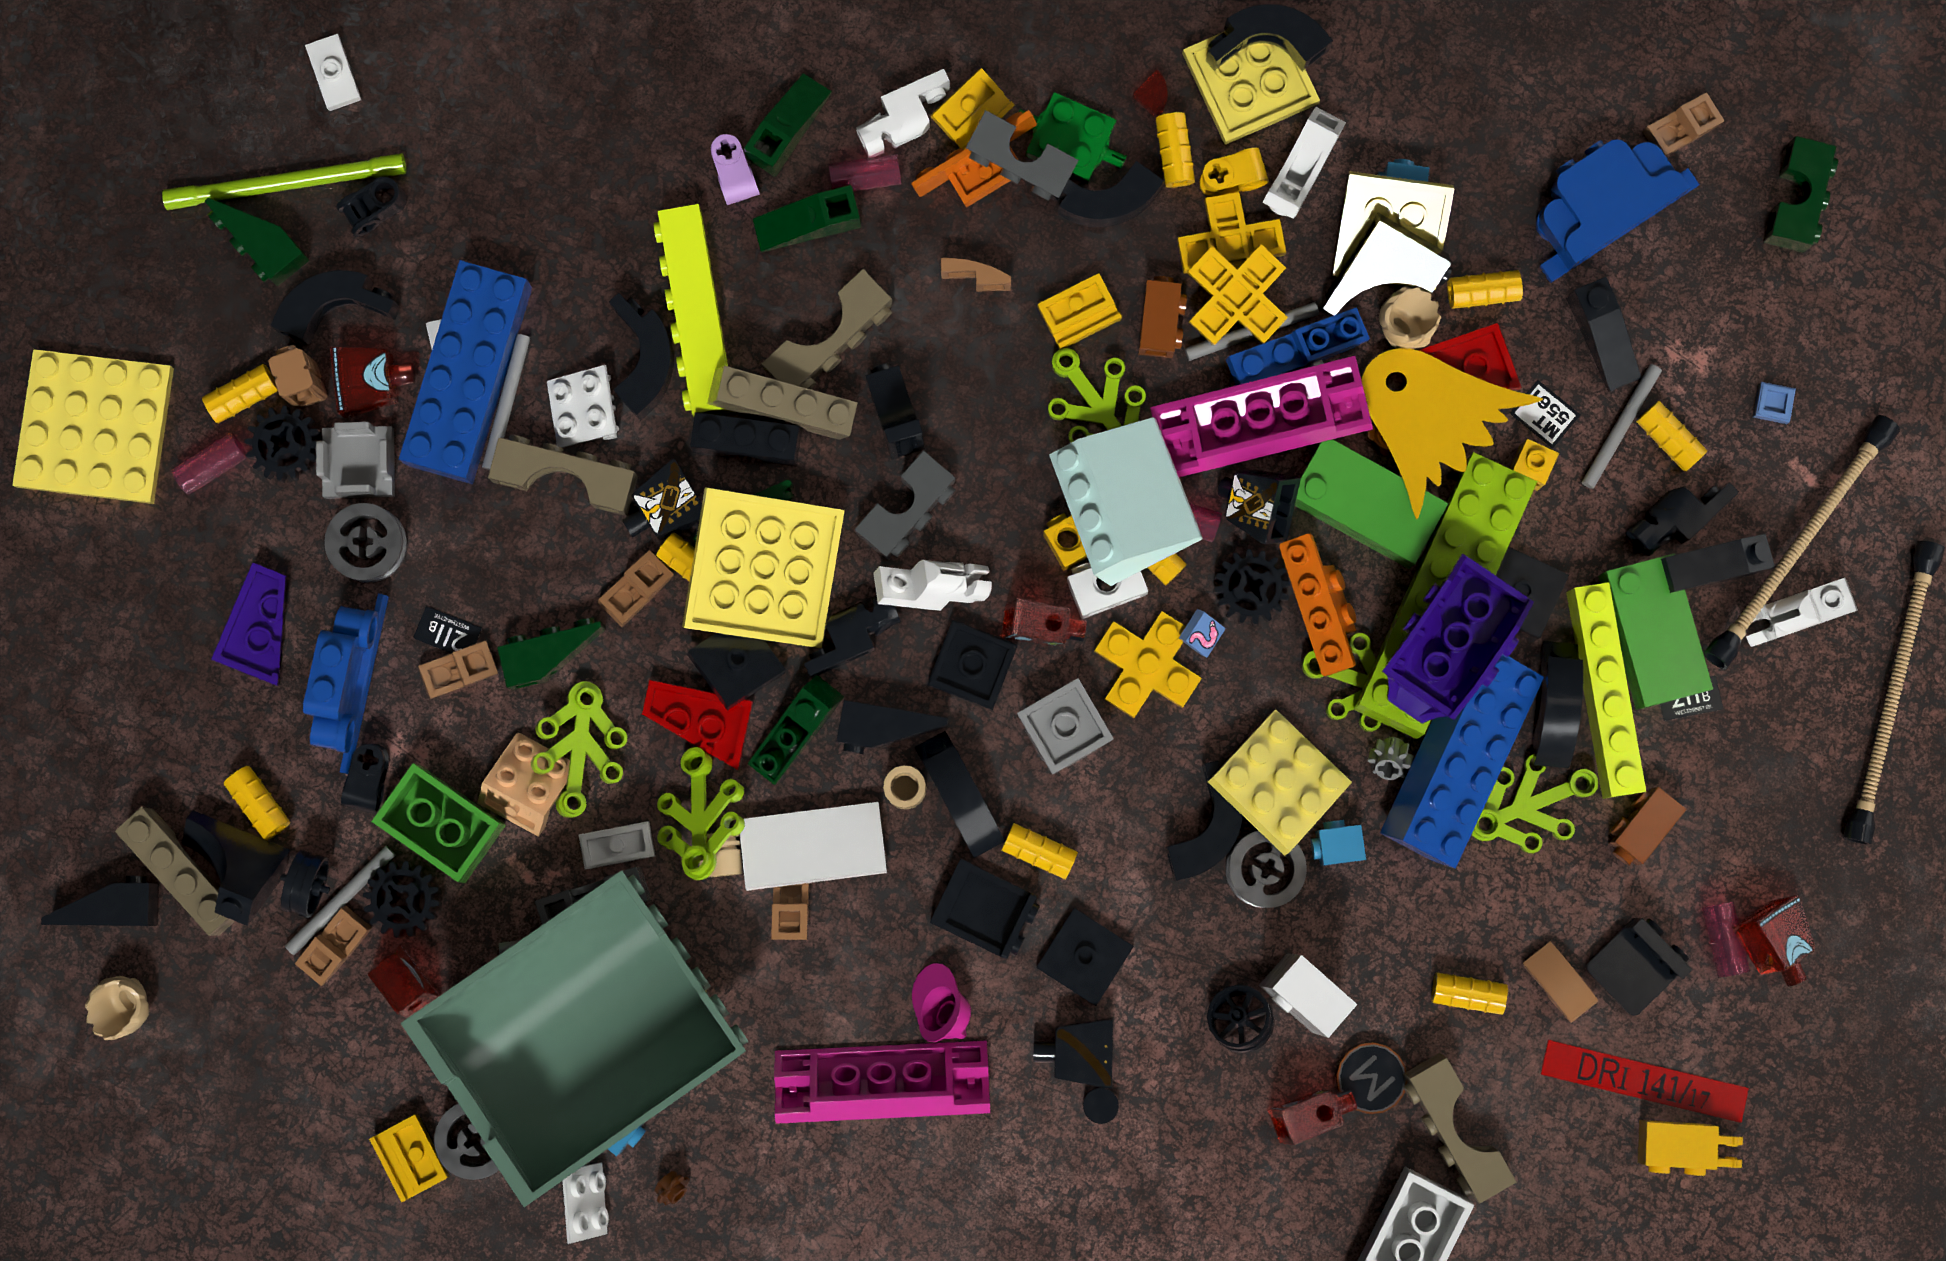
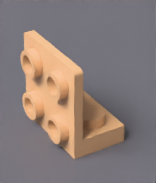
(518, 791)

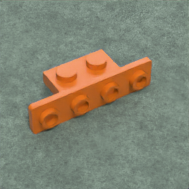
(968, 177)
(1321, 603)

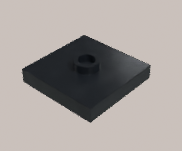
(1537, 582)
(972, 665)
(735, 666)
(1085, 957)

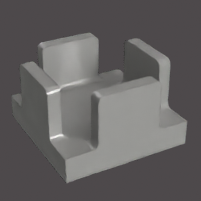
(356, 461)
(1065, 726)

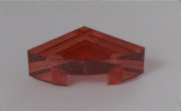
(1153, 94)

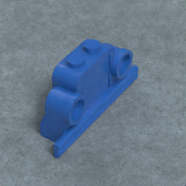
(1606, 199)
(342, 678)

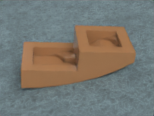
(1684, 125)
(986, 276)
(636, 588)
(457, 670)
(790, 912)
(333, 945)
(1560, 982)

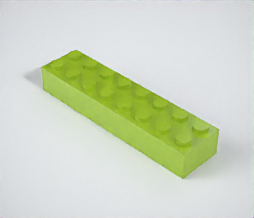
(1478, 523)

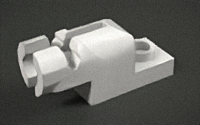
(904, 114)
(931, 584)
(1804, 610)

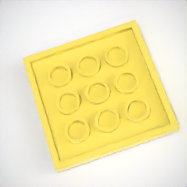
(93, 426)
(763, 568)

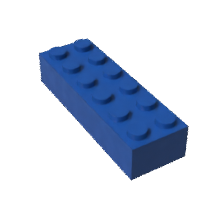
(465, 372)
(1460, 767)

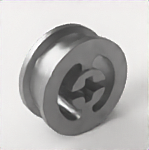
(338, 542)
(1253, 893)
(452, 1156)

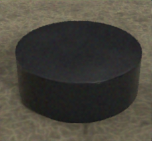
(1100, 1105)

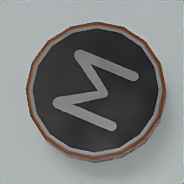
(1373, 1077)

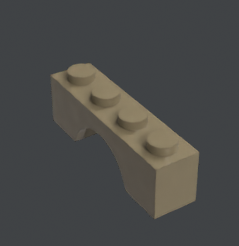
(862, 306)
(768, 397)
(520, 465)
(164, 856)
(1436, 1090)

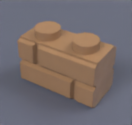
(297, 377)

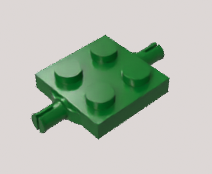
(1076, 132)

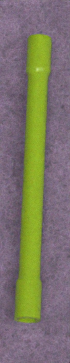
(194, 195)

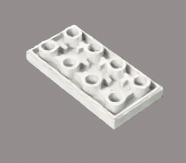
(812, 846)

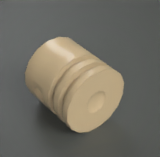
(905, 787)
(728, 858)

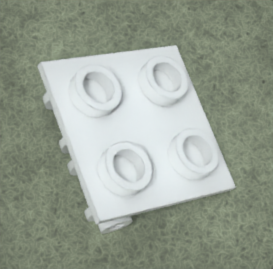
(582, 407)
(585, 1203)

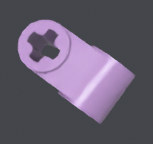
(734, 173)

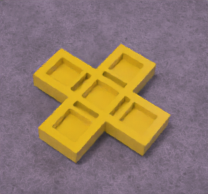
(1230, 234)
(1237, 294)
(1147, 665)

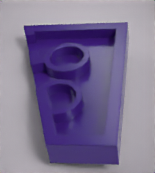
(255, 626)

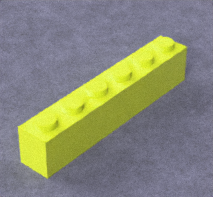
(694, 303)
(1606, 691)

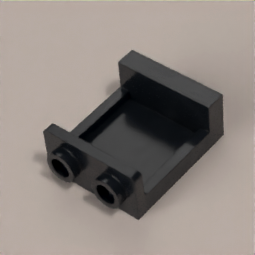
(985, 910)

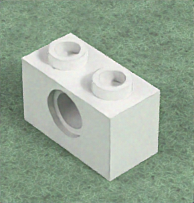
(1092, 600)

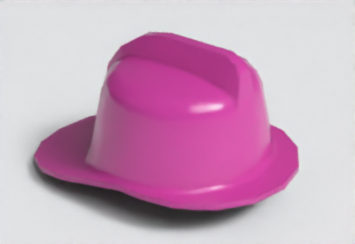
(939, 1004)

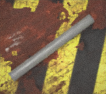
(1242, 334)
(507, 397)
(1621, 426)
(339, 900)

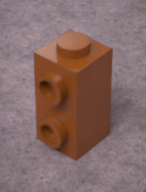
(1160, 318)
(1645, 827)

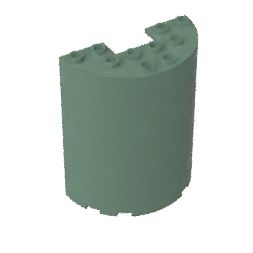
(575, 1036)

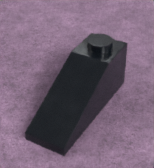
(1605, 333)
(1718, 563)
(875, 726)
(114, 905)

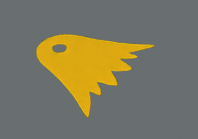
(1432, 414)

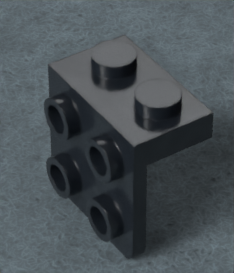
(1638, 965)

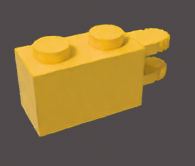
(1683, 1146)

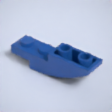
(1300, 348)

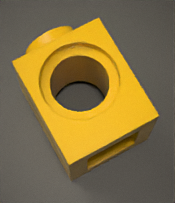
(1534, 462)
(1066, 556)

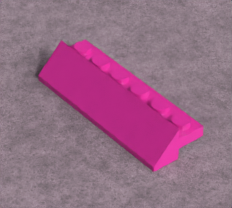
(1264, 416)
(881, 1082)

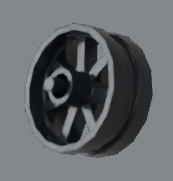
(305, 883)
(1240, 1018)

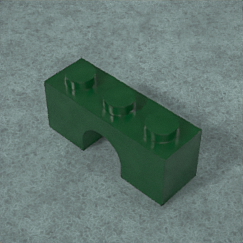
(1810, 167)

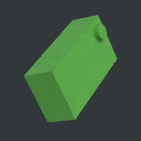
(1366, 503)
(1656, 635)

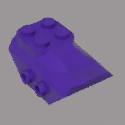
(1455, 642)

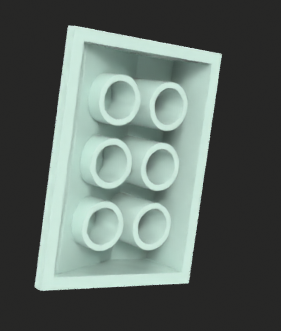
(1125, 499)

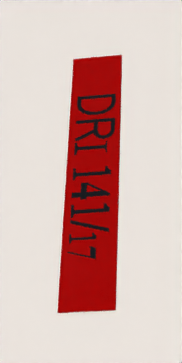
(1644, 1081)

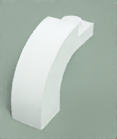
(1304, 163)

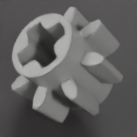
(1390, 758)

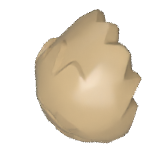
(1409, 318)
(117, 1007)

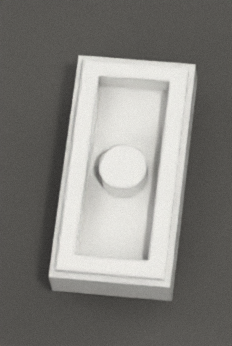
(333, 72)
(617, 845)

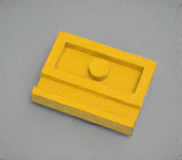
(966, 106)
(1079, 311)
(409, 1157)

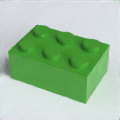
(438, 823)

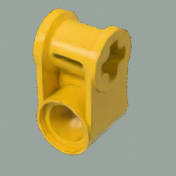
(1239, 172)

